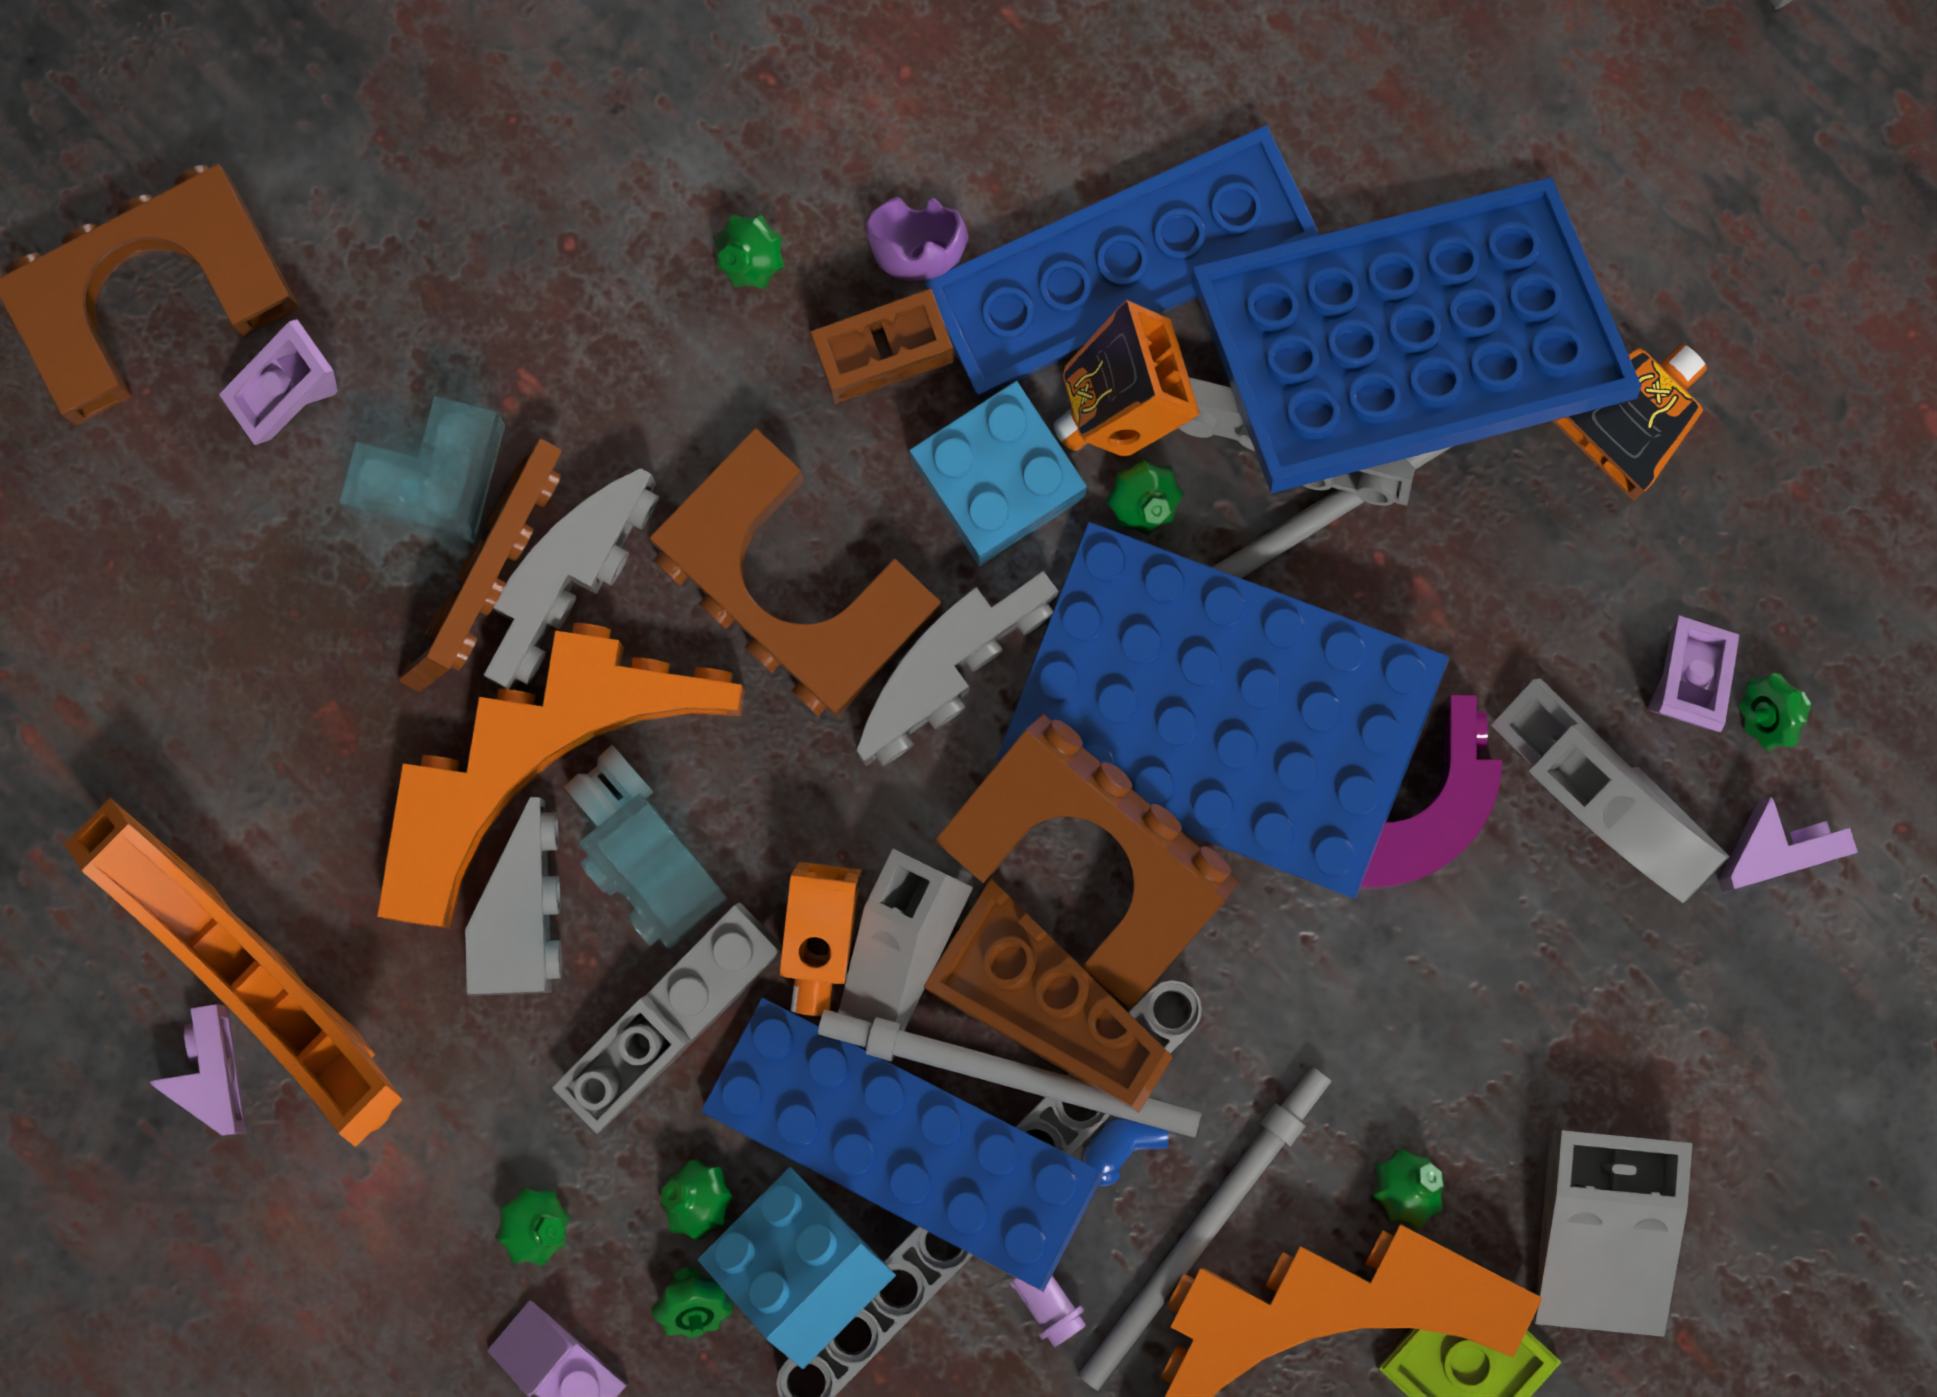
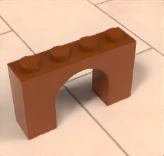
(58, 293)
(828, 658)
(1174, 878)

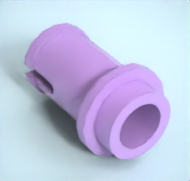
(1051, 1310)

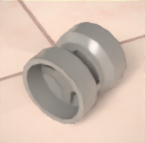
(596, 797)

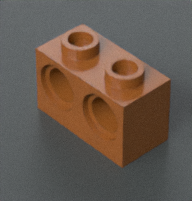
(882, 346)

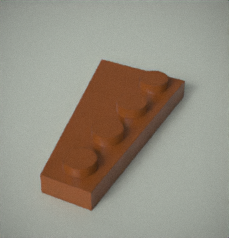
(480, 589)
(1037, 995)

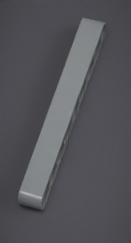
(932, 1272)

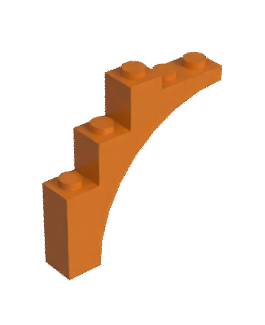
(587, 694)
(239, 968)
(1412, 1287)

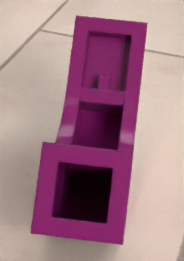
(1455, 813)

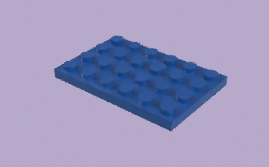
(1413, 334)
(1233, 705)

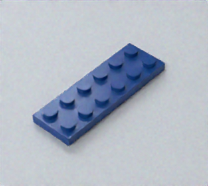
(1062, 282)
(903, 1144)

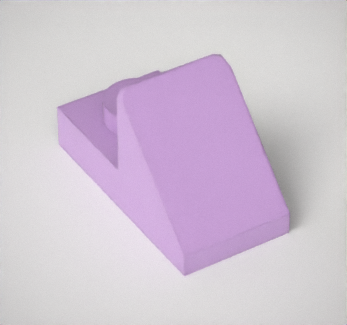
(279, 383)
(1697, 675)
(1765, 854)
(215, 1091)
(550, 1360)

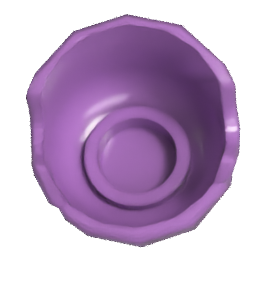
(916, 242)

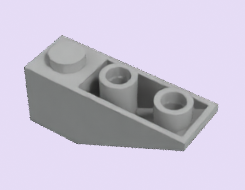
(511, 924)
(901, 939)

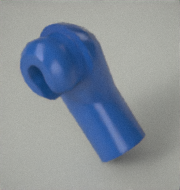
(1117, 1142)

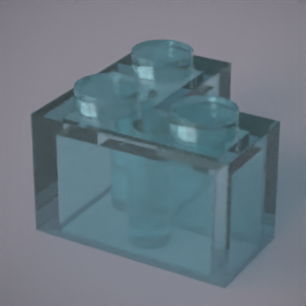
(440, 488)
(653, 870)

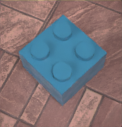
(998, 473)
(796, 1268)

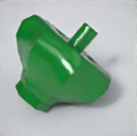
(748, 251)
(1145, 497)
(1774, 711)
(1409, 1188)
(695, 1199)
(533, 1226)
(691, 1305)

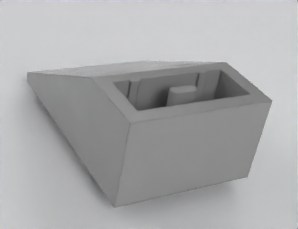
(1611, 1231)

